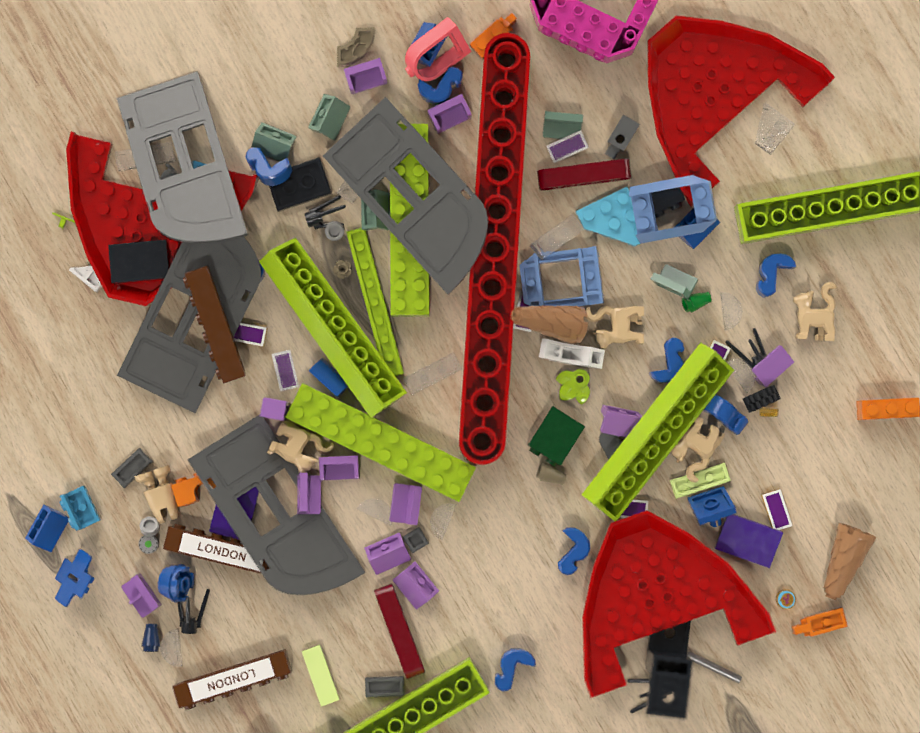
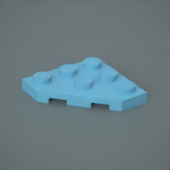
(611, 217)

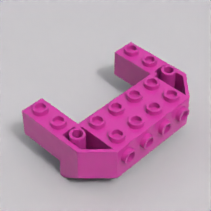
(591, 29)

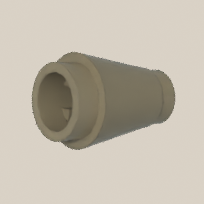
(550, 474)

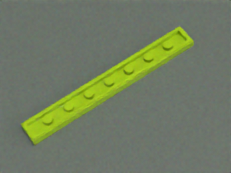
(374, 299)

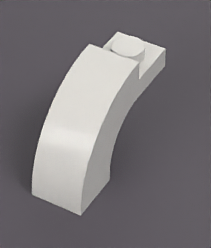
(571, 354)

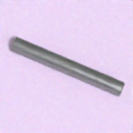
(714, 667)

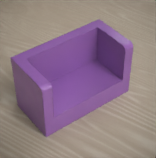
(365, 76)
(449, 113)
(274, 409)
(339, 467)

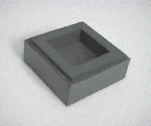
(415, 540)

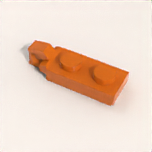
(498, 27)
(821, 623)

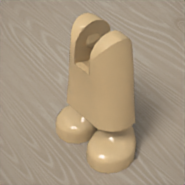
(160, 496)

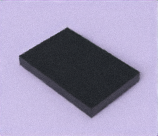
(304, 185)
(138, 261)

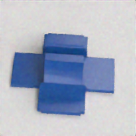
(70, 586)

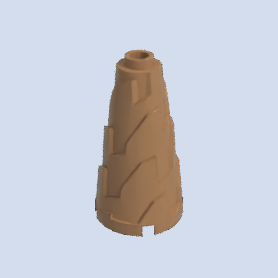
(559, 322)
(846, 557)

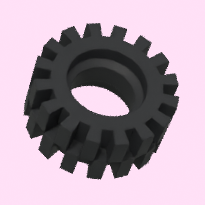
(761, 398)

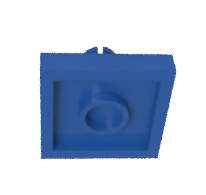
(712, 506)

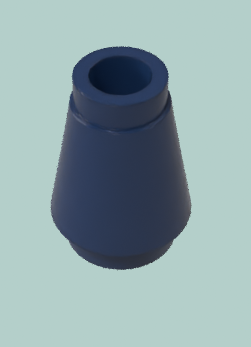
(151, 639)

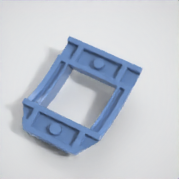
(645, 214)
(589, 273)

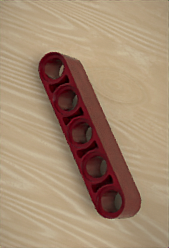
(584, 174)
(399, 631)

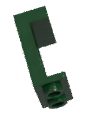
(555, 436)

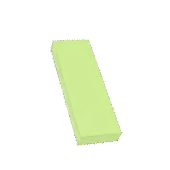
(707, 478)
(320, 675)

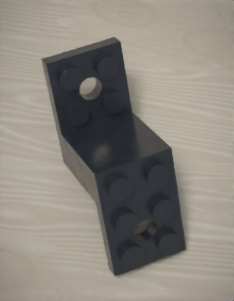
(669, 671)

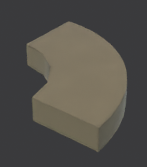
(356, 48)

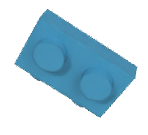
(79, 508)

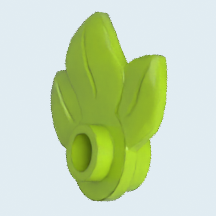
(571, 387)

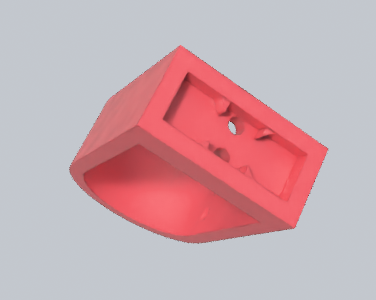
(429, 40)

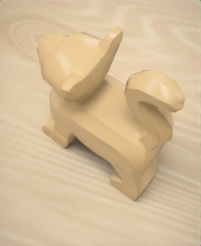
(819, 318)
(620, 325)
(295, 444)
(700, 444)

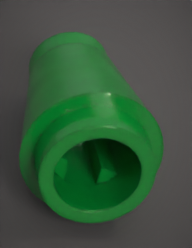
(696, 301)

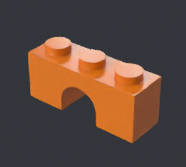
(888, 408)
(186, 490)

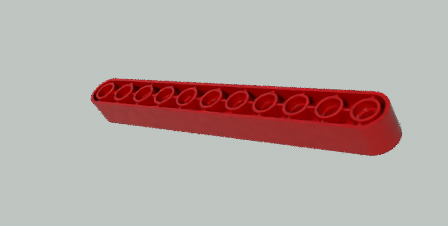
(506, 233)

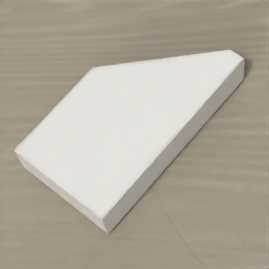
(88, 276)

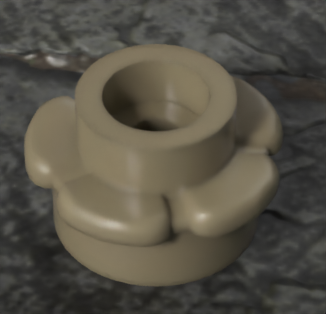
(342, 264)

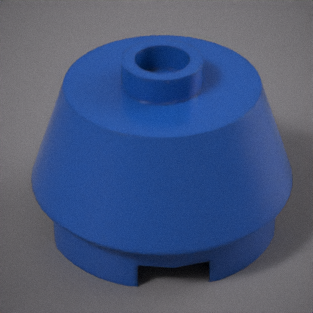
(175, 582)

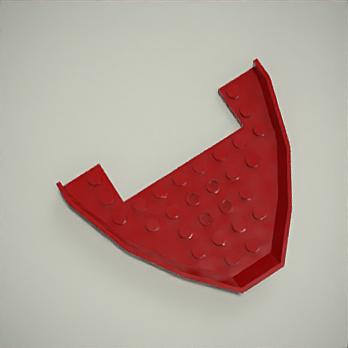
(708, 75)
(119, 214)
(654, 580)

